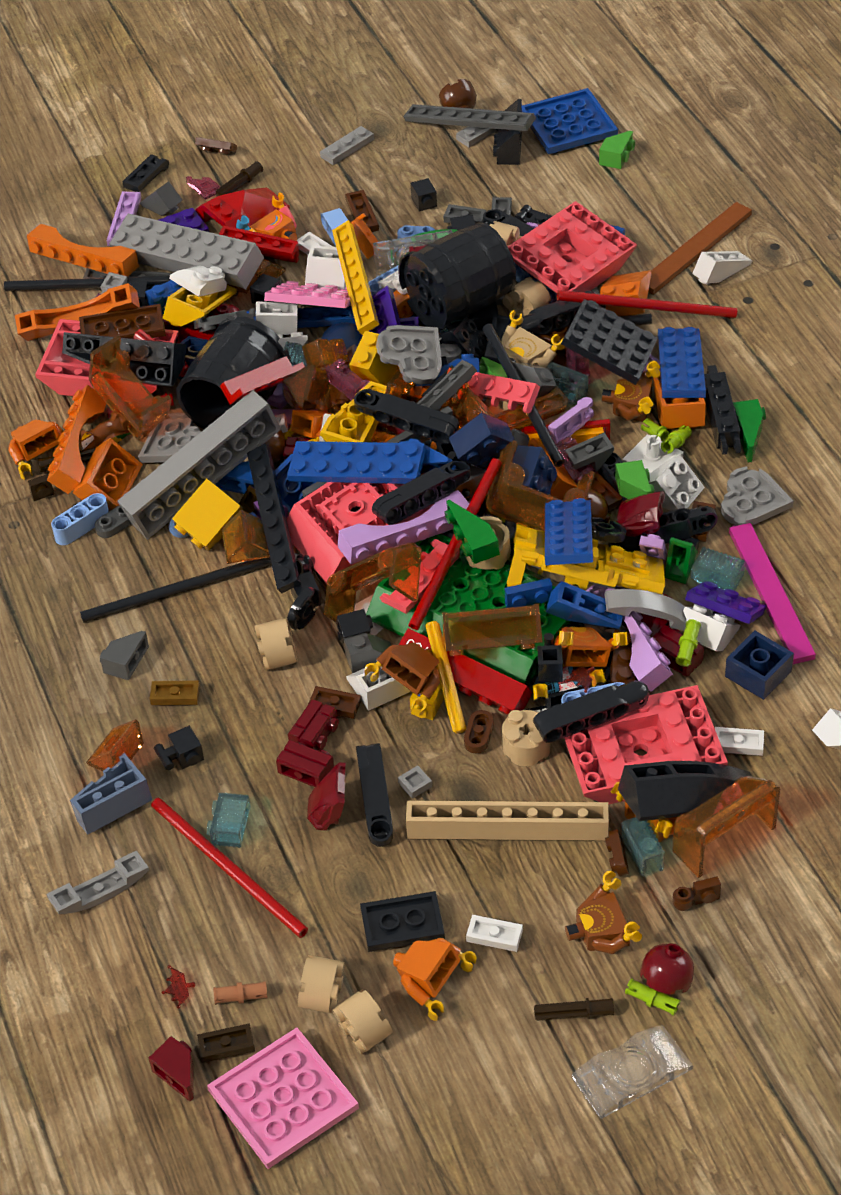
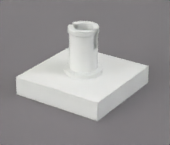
(650, 453)

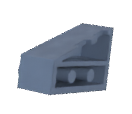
(112, 796)

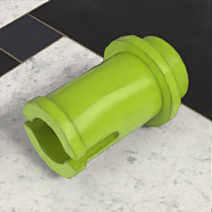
(655, 429)

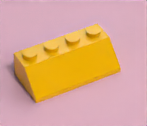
(186, 307)

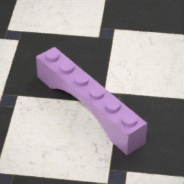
(367, 540)
(646, 660)

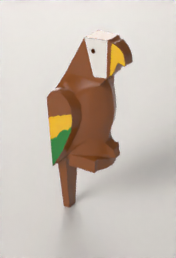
(114, 428)

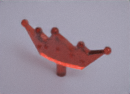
(581, 676)
(178, 987)

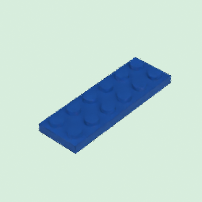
(681, 363)
(356, 462)
(568, 532)

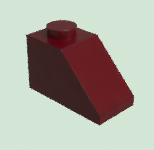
(175, 1066)

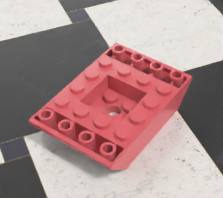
(572, 250)
(320, 516)
(667, 727)

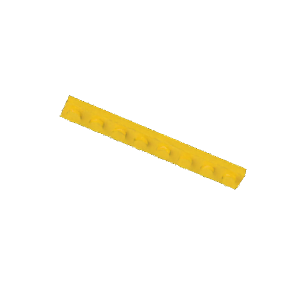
(355, 277)

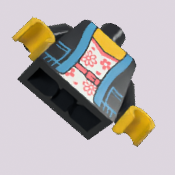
(554, 691)

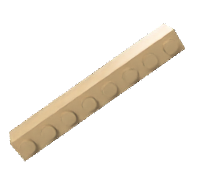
(507, 820)

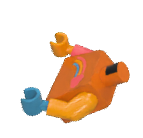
(277, 223)

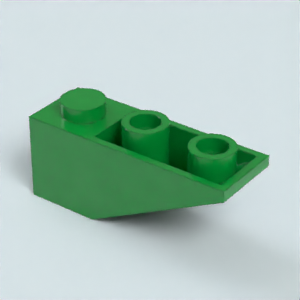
(476, 534)

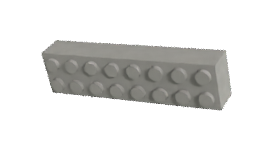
(182, 247)
(207, 456)

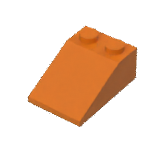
(627, 285)
(678, 411)

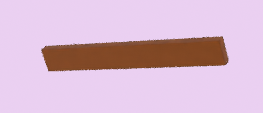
(701, 242)

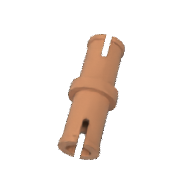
(240, 992)

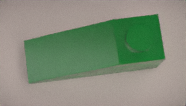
(750, 421)

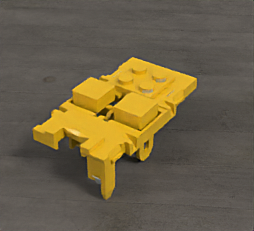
(614, 569)

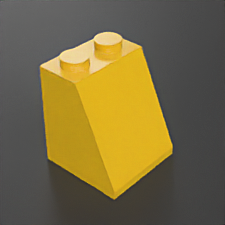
(367, 361)
(206, 515)

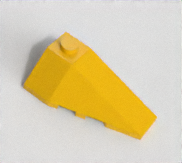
(349, 423)

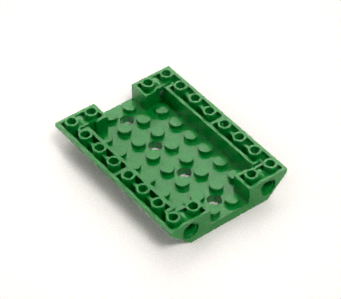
(481, 593)

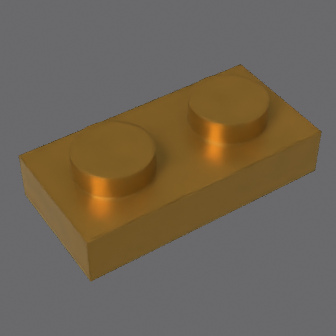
(174, 692)

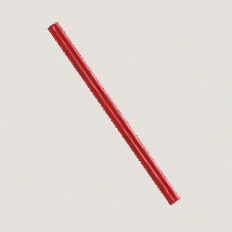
(649, 304)
(453, 547)
(230, 868)

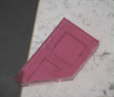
(204, 187)

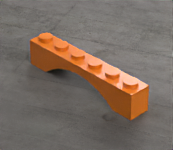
(50, 243)
(42, 323)
(67, 466)

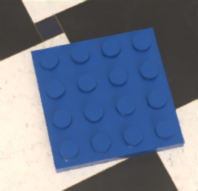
(570, 121)

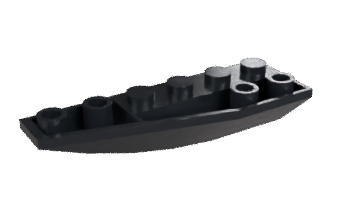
(150, 360)
(673, 787)

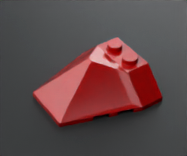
(232, 206)

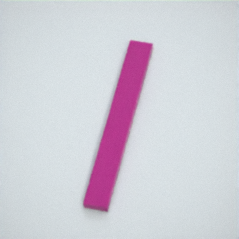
(772, 593)

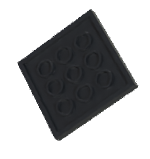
(609, 341)

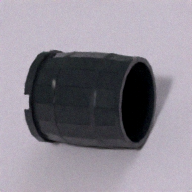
(457, 275)
(232, 351)

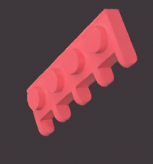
(504, 389)
(427, 569)

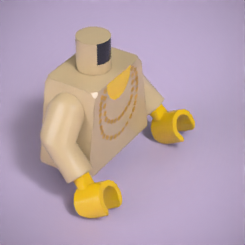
(526, 347)

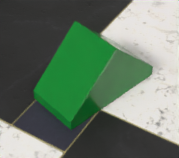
(680, 560)

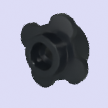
(304, 564)

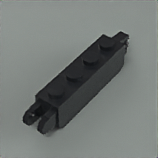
(721, 411)

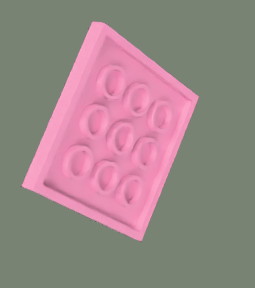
(309, 295)
(282, 1097)

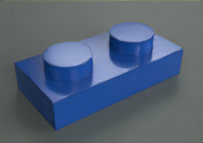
(528, 593)

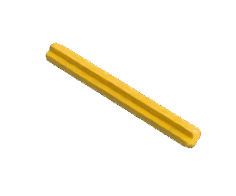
(446, 678)

